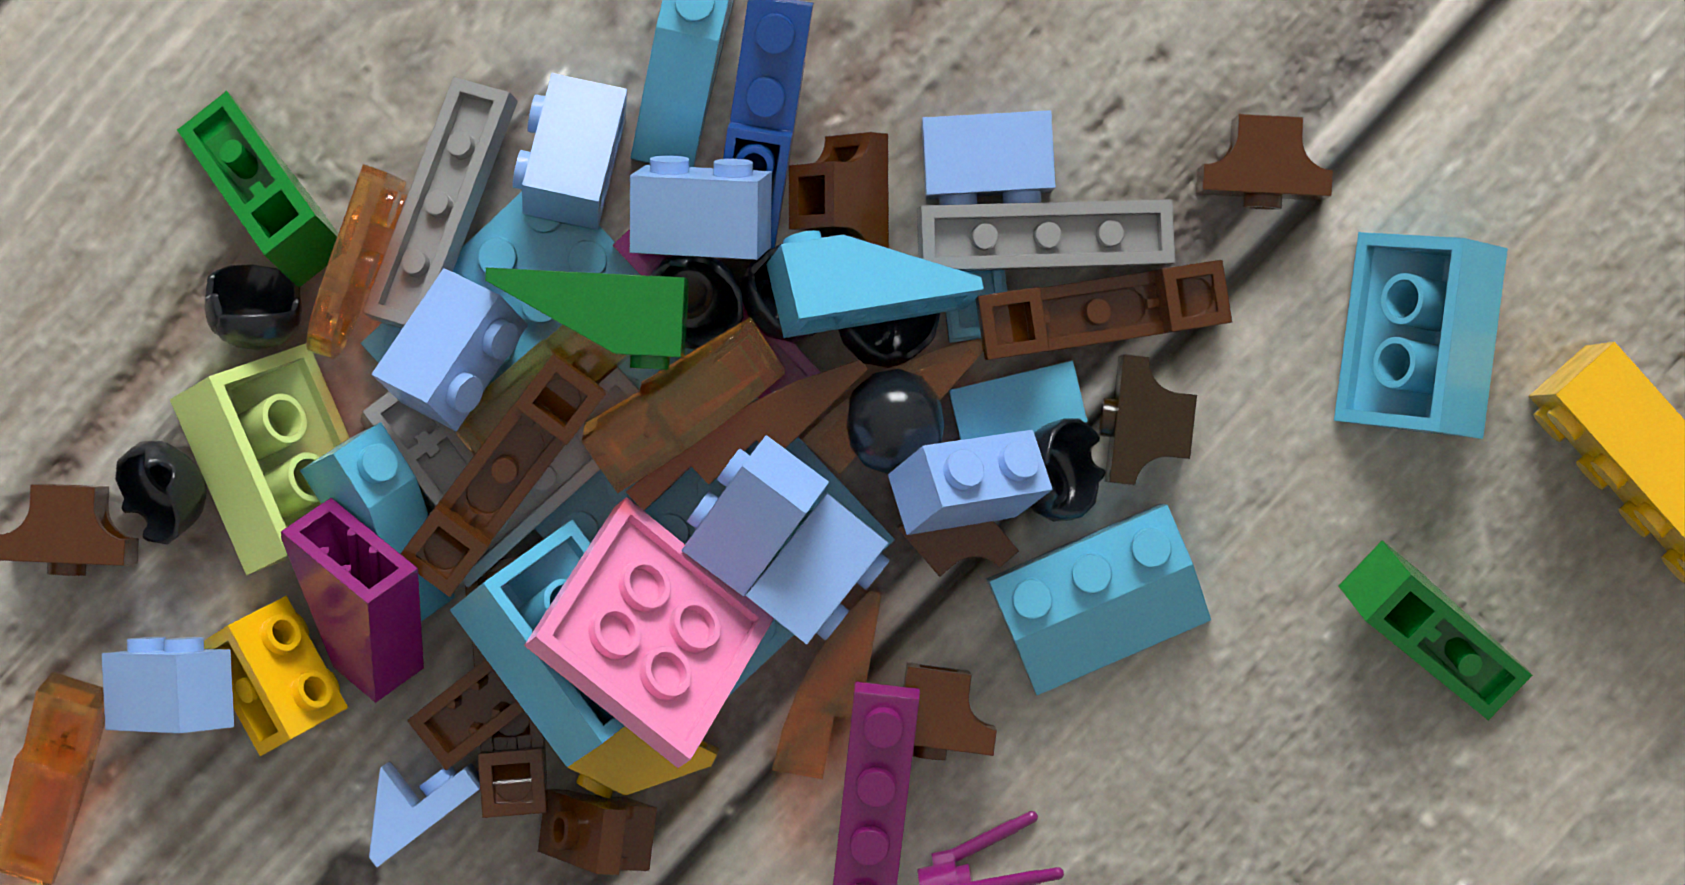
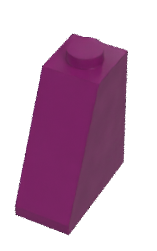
(359, 598)

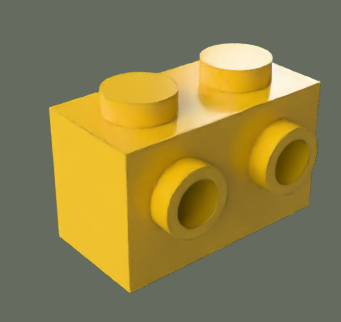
(277, 675)

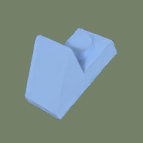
(401, 814)

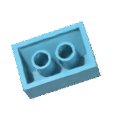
(1421, 333)
(1100, 598)
(500, 621)

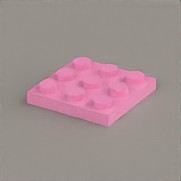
(649, 633)

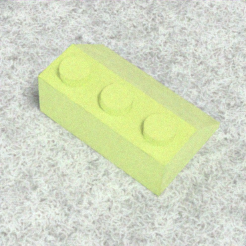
(251, 440)

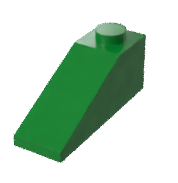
(261, 189)
(617, 311)
(1433, 630)

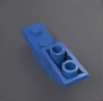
(769, 91)

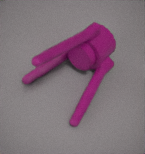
(948, 873)

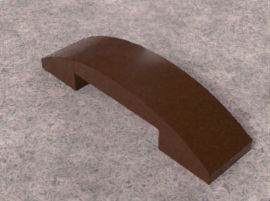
(1103, 310)
(502, 473)
(514, 757)

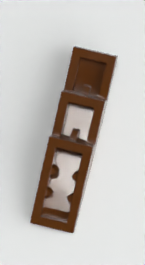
(778, 415)
(465, 715)

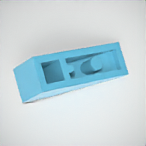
(680, 78)
(856, 283)
(379, 490)

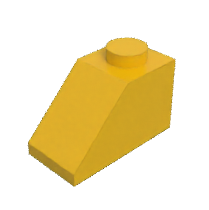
(631, 765)

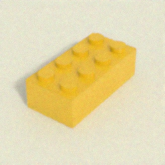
(1625, 440)

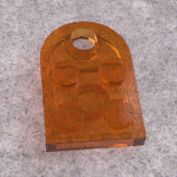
(354, 259)

